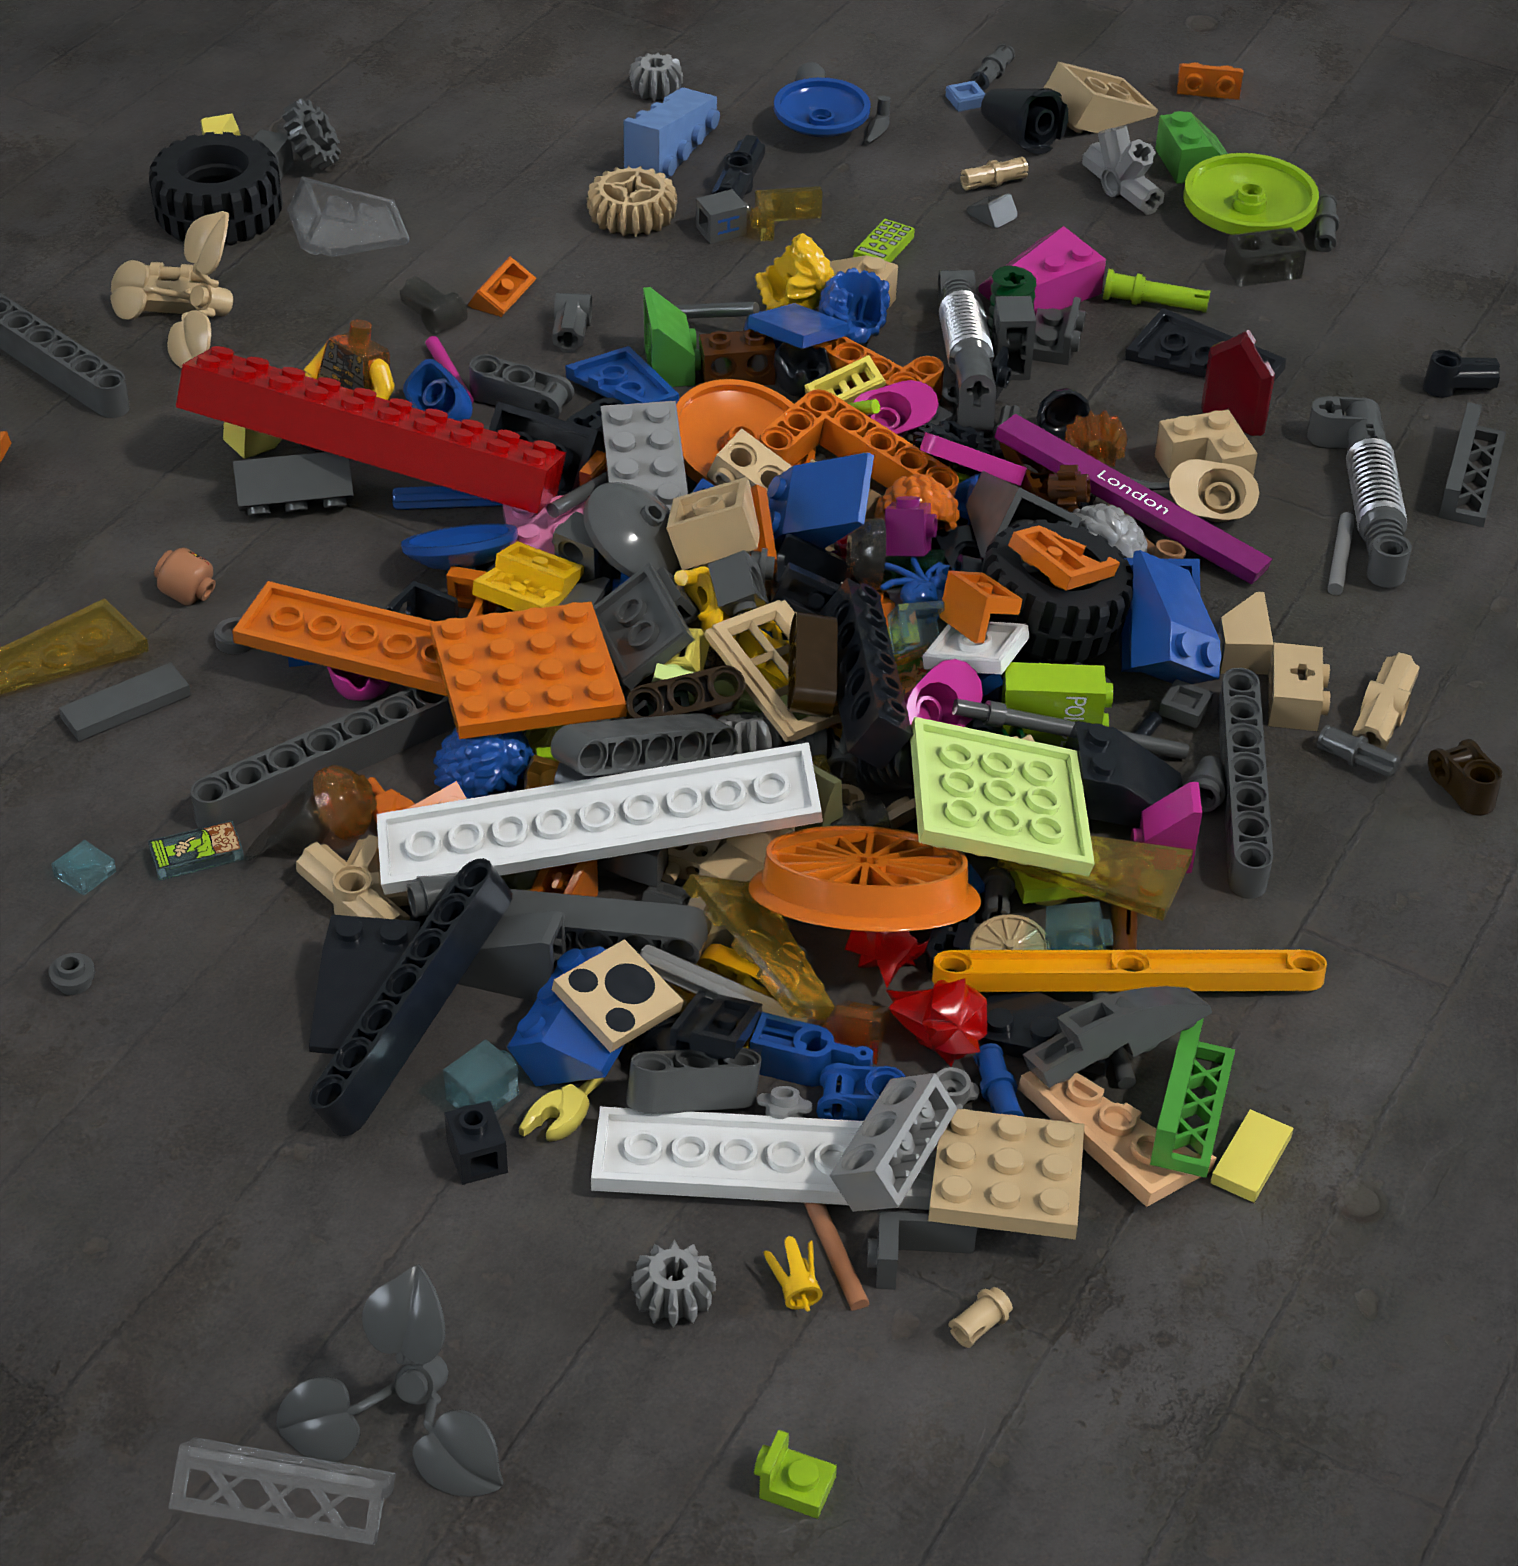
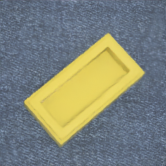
(1251, 1155)

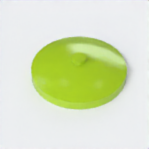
(1250, 193)

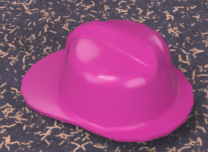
(903, 405)
(937, 690)

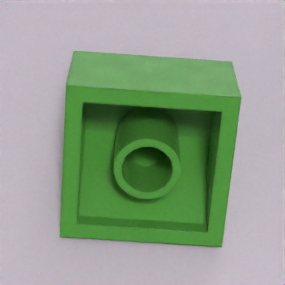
(1184, 143)
(669, 341)

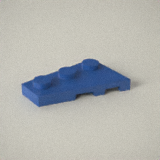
(621, 376)

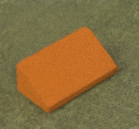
(502, 288)

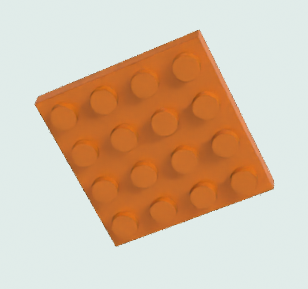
(527, 670)

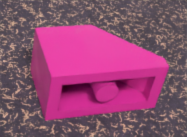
(1172, 820)

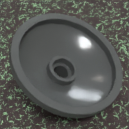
(629, 528)

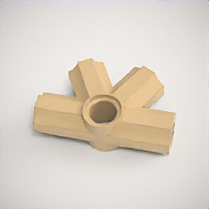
(354, 884)

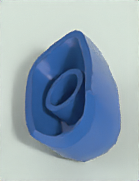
(436, 388)

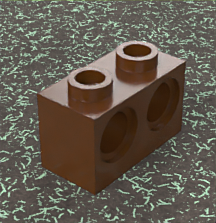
(737, 356)

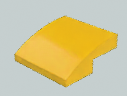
(527, 578)

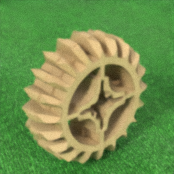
(632, 201)

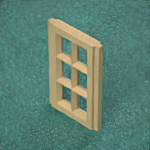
(759, 689)

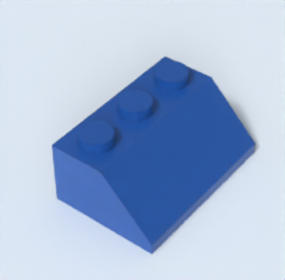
(553, 1041)

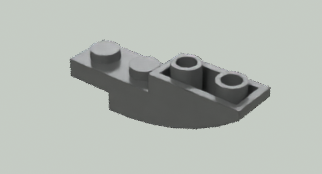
(1124, 1019)

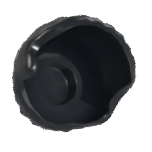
(799, 366)

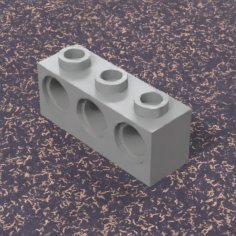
(893, 1142)

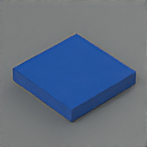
(798, 325)

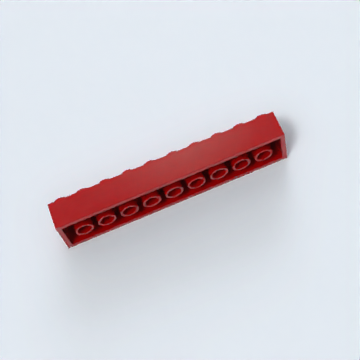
(371, 428)

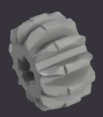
(655, 76)
(753, 731)
(673, 1283)

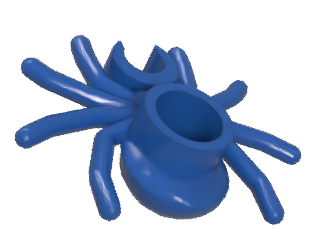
(918, 586)

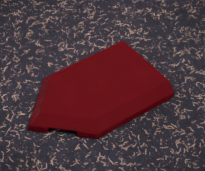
(1239, 383)

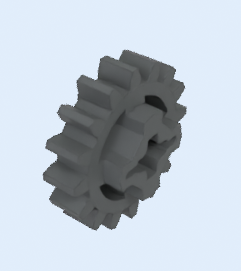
(311, 134)

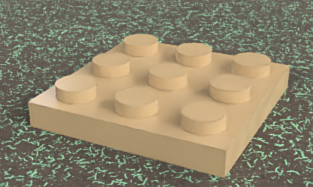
(1008, 1174)

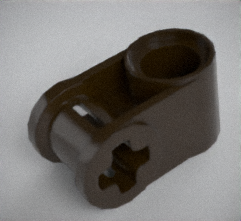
(1467, 776)

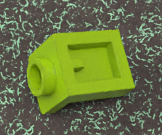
(793, 1477)

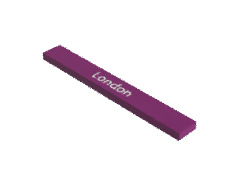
(1136, 500)

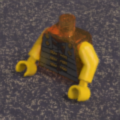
(355, 361)

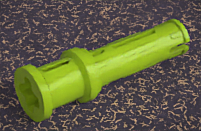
(1138, 289)

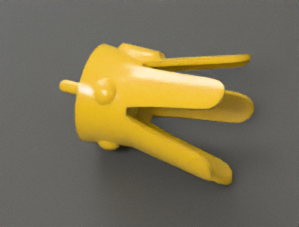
(800, 1288)

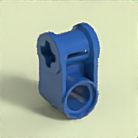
(857, 1091)

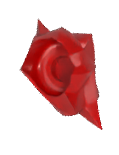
(885, 950)
(943, 1018)

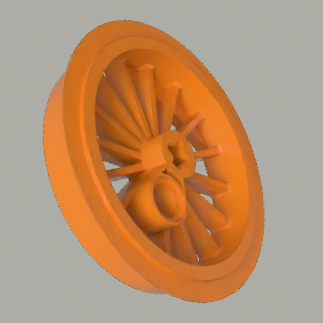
(864, 880)

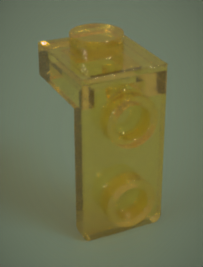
(783, 206)

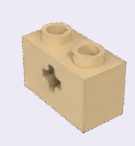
(1297, 687)

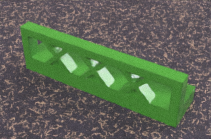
(1179, 1093)

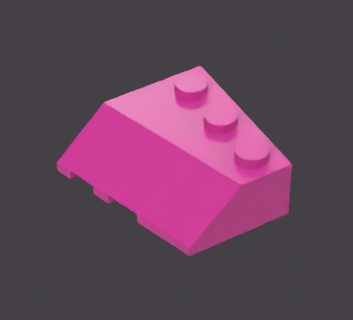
(1062, 270)

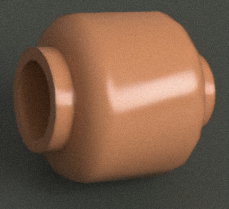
(184, 576)

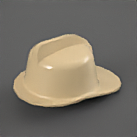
(1214, 490)

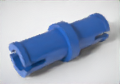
(997, 1083)

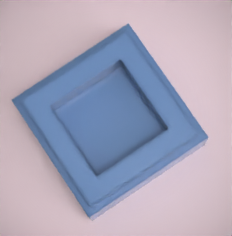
(965, 95)

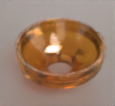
(344, 801)

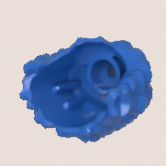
(858, 300)
(482, 763)

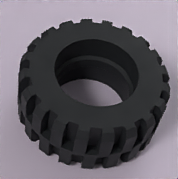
(215, 176)
(1059, 621)

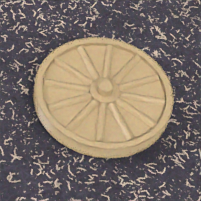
(1008, 933)

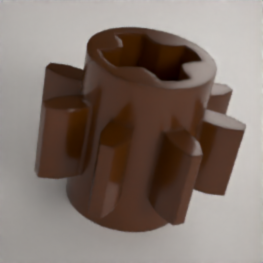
(1069, 488)

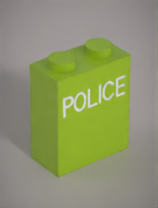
(1057, 692)

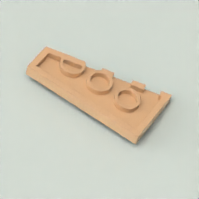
(1111, 1134)

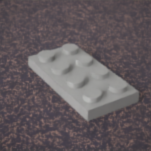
(645, 448)

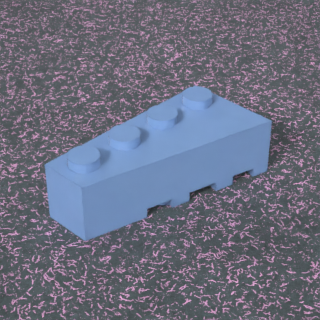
(669, 131)

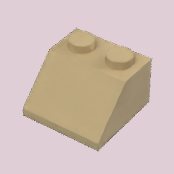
(713, 524)

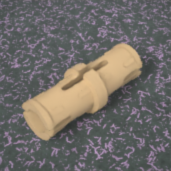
(994, 173)

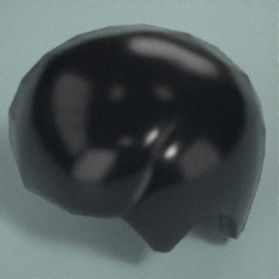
(1061, 409)

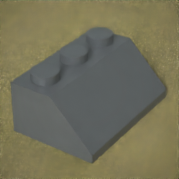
(292, 482)

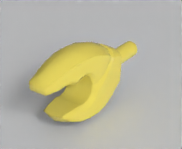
(566, 1105)

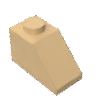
(1246, 636)

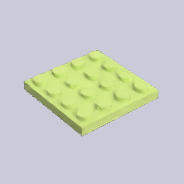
(1000, 797)

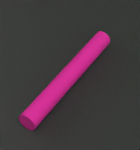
(441, 356)

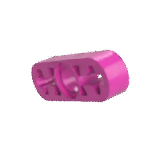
(972, 458)

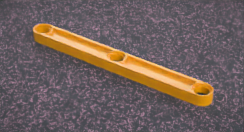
(1105, 970)

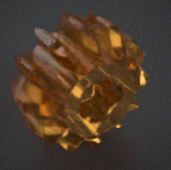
(1098, 437)

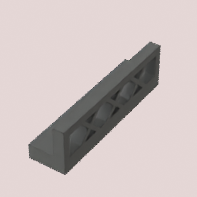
(1464, 472)

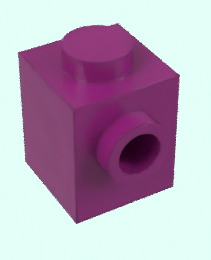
(909, 527)

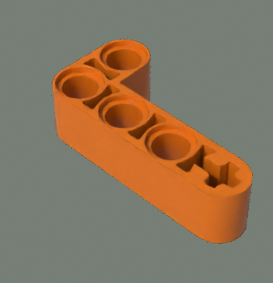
(923, 369)

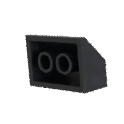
(575, 440)

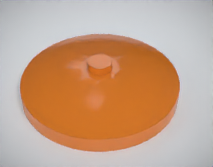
(715, 414)

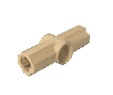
(1387, 700)

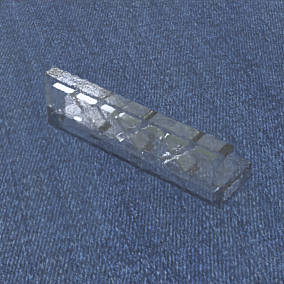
(286, 1470)

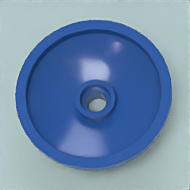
(822, 107)
(459, 545)

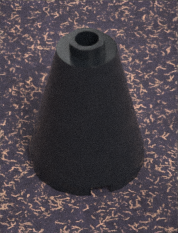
(1030, 113)

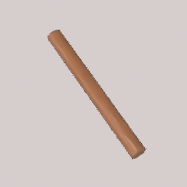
(837, 1256)

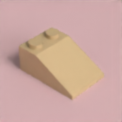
(1097, 99)

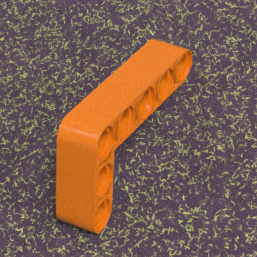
(846, 431)

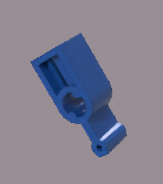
(801, 1050)

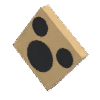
(617, 995)

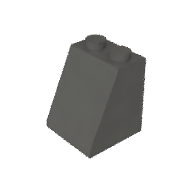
(1000, 504)

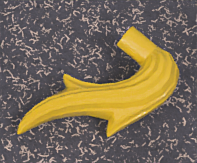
(700, 589)

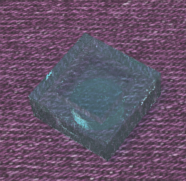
(84, 867)

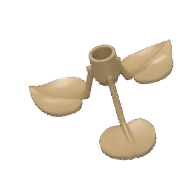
(203, 247)

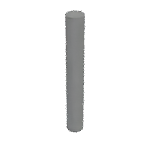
(1341, 553)

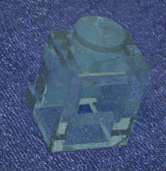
(1077, 927)

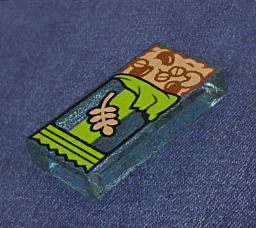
(195, 850)

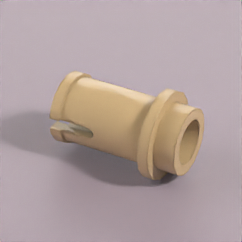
(990, 1308)

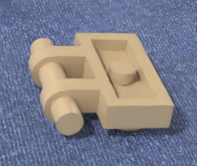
(179, 278)

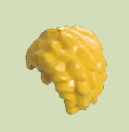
(795, 275)

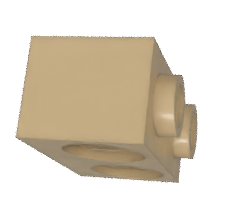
(746, 458)

